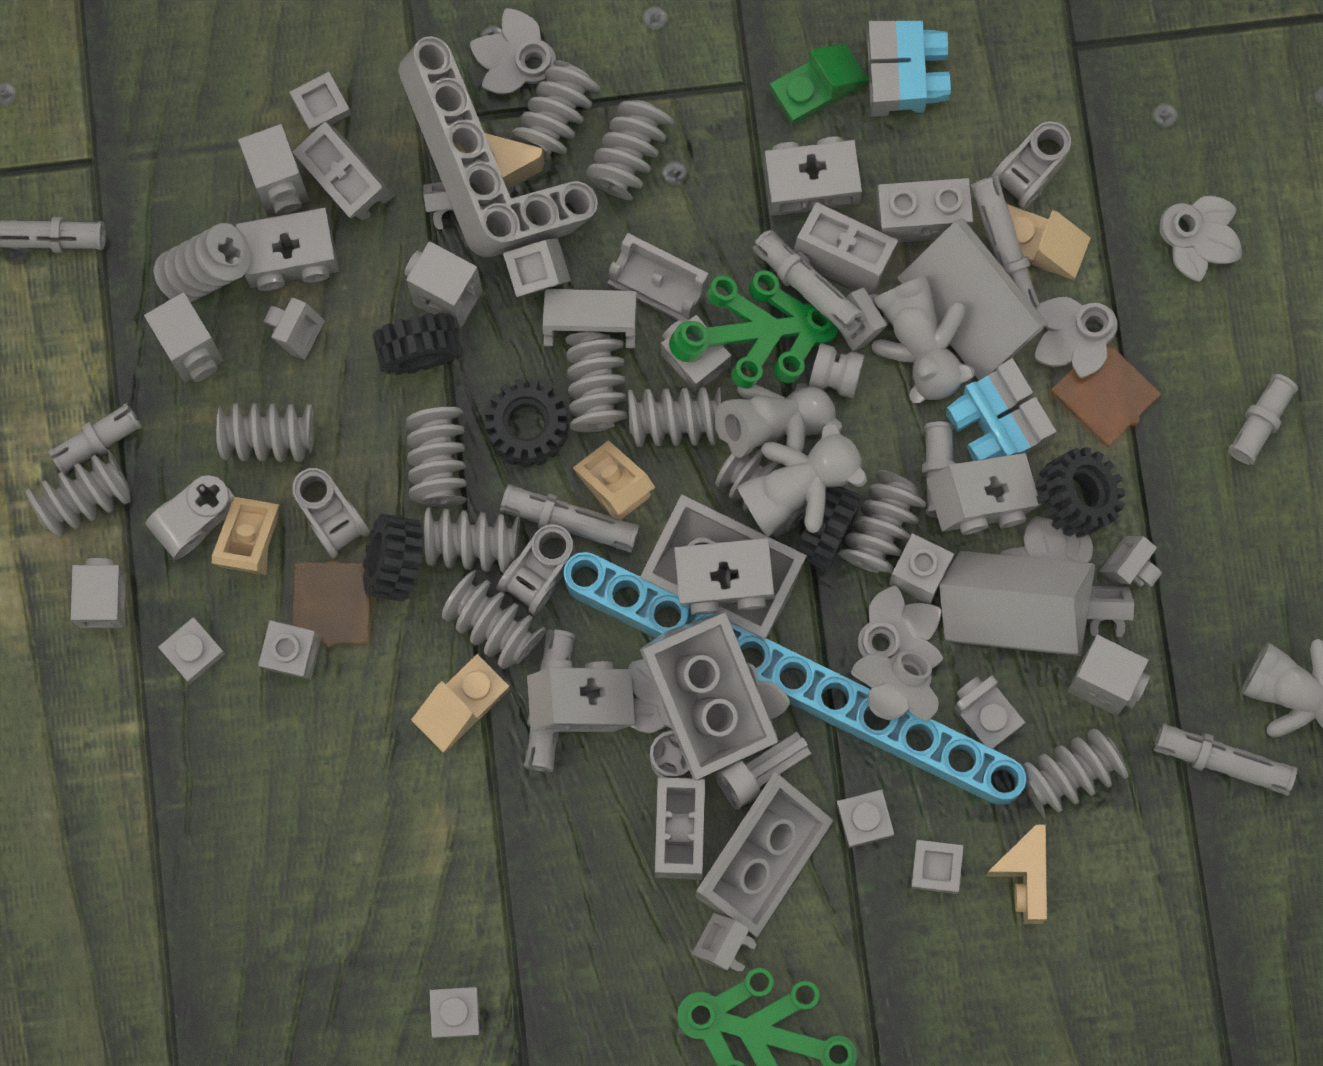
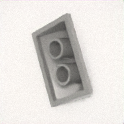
(698, 525)
(1016, 602)
(708, 694)
(764, 855)

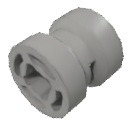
(836, 370)
(667, 750)

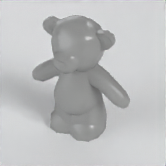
(923, 342)
(769, 417)
(803, 480)
(1283, 682)

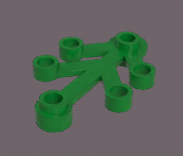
(758, 327)
(757, 1029)

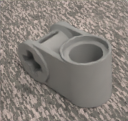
(1029, 170)
(333, 517)
(187, 518)
(536, 570)

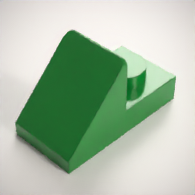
(824, 79)

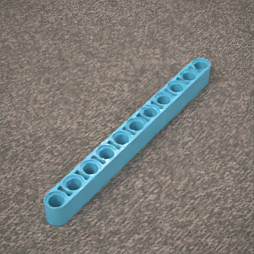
(818, 680)

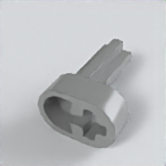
(742, 781)

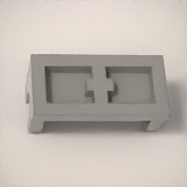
(342, 171)
(845, 249)
(658, 279)
(589, 312)

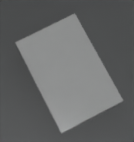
(997, 312)

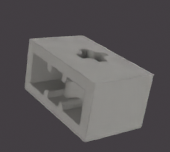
(274, 171)
(790, 185)
(922, 208)
(312, 254)
(443, 283)
(185, 339)
(983, 493)
(701, 562)
(1110, 676)
(604, 701)
(679, 828)

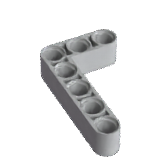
(478, 164)

